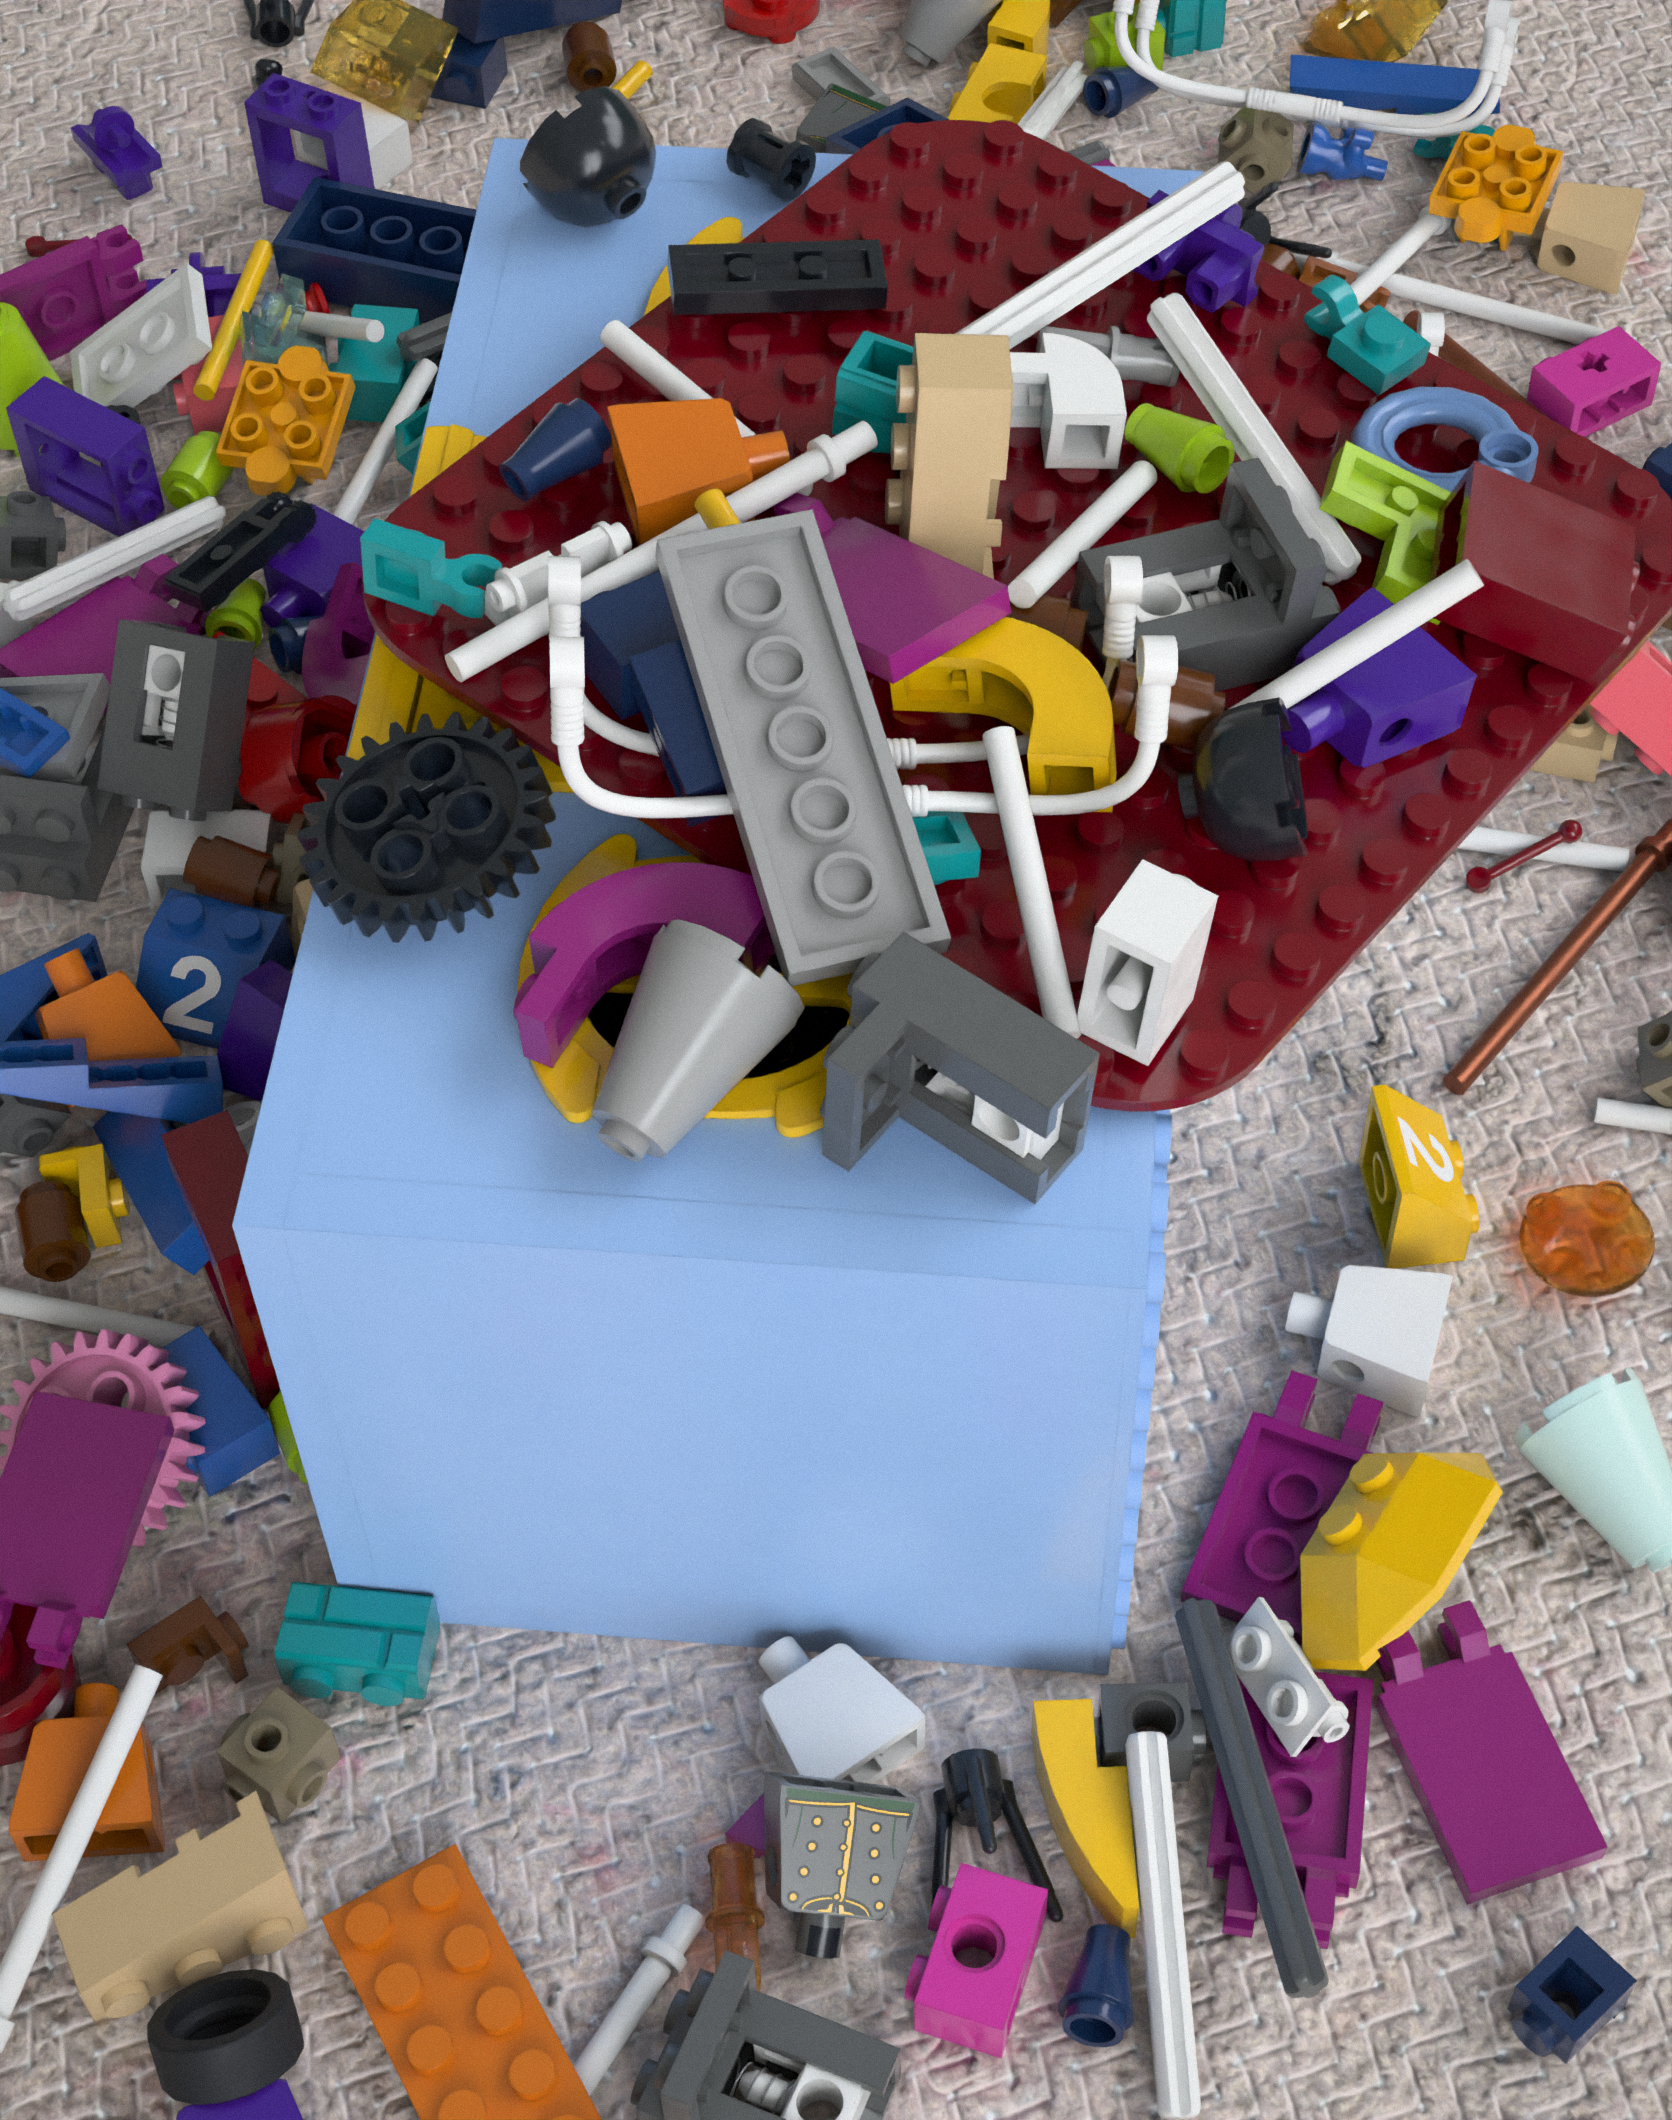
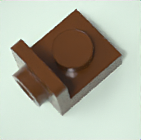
(187, 1640)

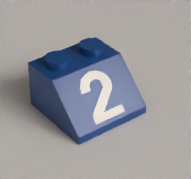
(199, 954)

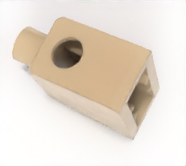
(1589, 233)

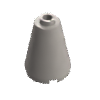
(939, 26)
(688, 1038)

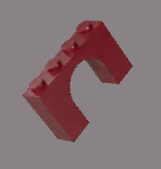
(210, 1173)

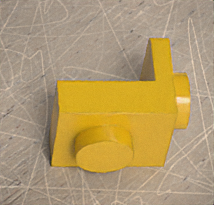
(94, 1182)

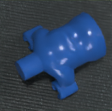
(1339, 157)

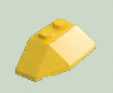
(1389, 1550)

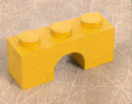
(1000, 85)

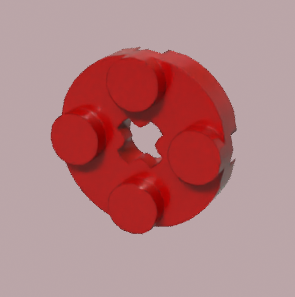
(770, 18)

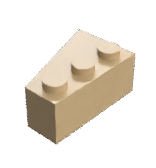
(952, 446)
(181, 1918)

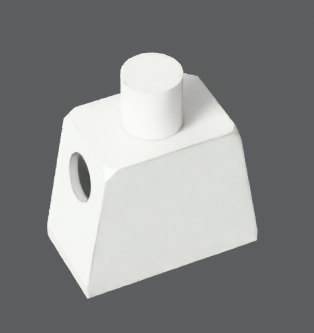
(1377, 1332)
(836, 1715)

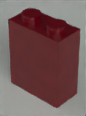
(1548, 567)

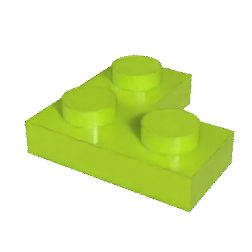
(1391, 507)

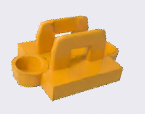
(1495, 184)
(285, 420)

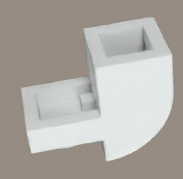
(1073, 399)

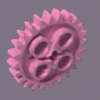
(103, 1372)

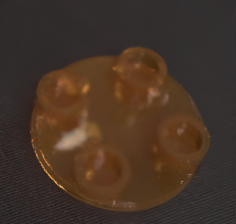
(1587, 1239)

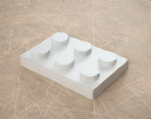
(145, 343)

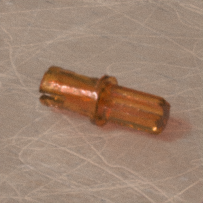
(734, 1908)

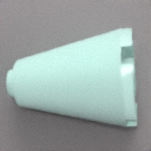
(1609, 1465)

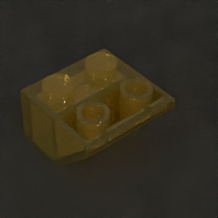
(1371, 28)
(386, 54)

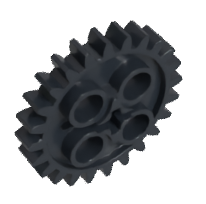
(426, 827)

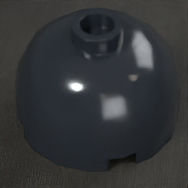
(592, 161)
(1247, 784)

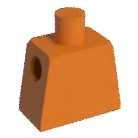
(680, 450)
(103, 1012)
(55, 1770)

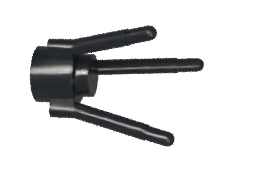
(276, 21)
(1259, 226)
(977, 1796)

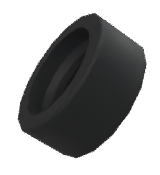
(225, 2037)

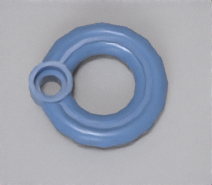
(1498, 437)

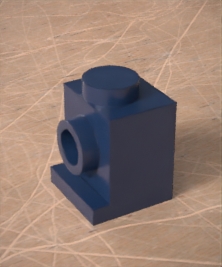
(1580, 1977)

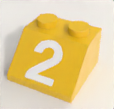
(1414, 1183)

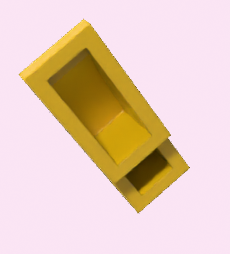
(1087, 1807)

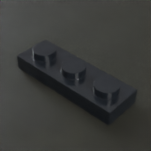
(777, 277)

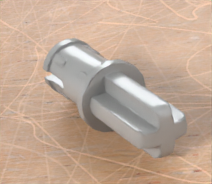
(1133, 356)

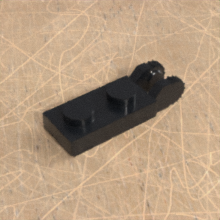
(240, 550)

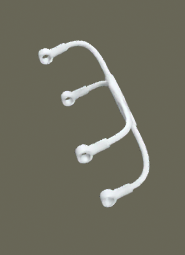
(1494, 65)
(1122, 592)

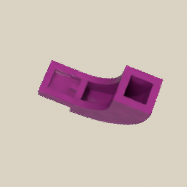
(339, 642)
(607, 932)

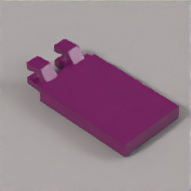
(75, 289)
(901, 596)
(85, 633)
(1274, 1503)
(73, 1512)
(1483, 1761)
(1319, 1808)

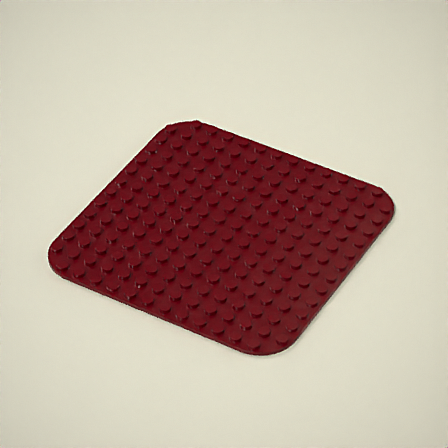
(961, 228)

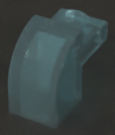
(278, 324)

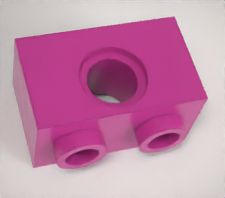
(977, 2003)

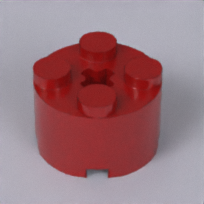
(290, 750)

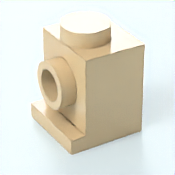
(1578, 750)

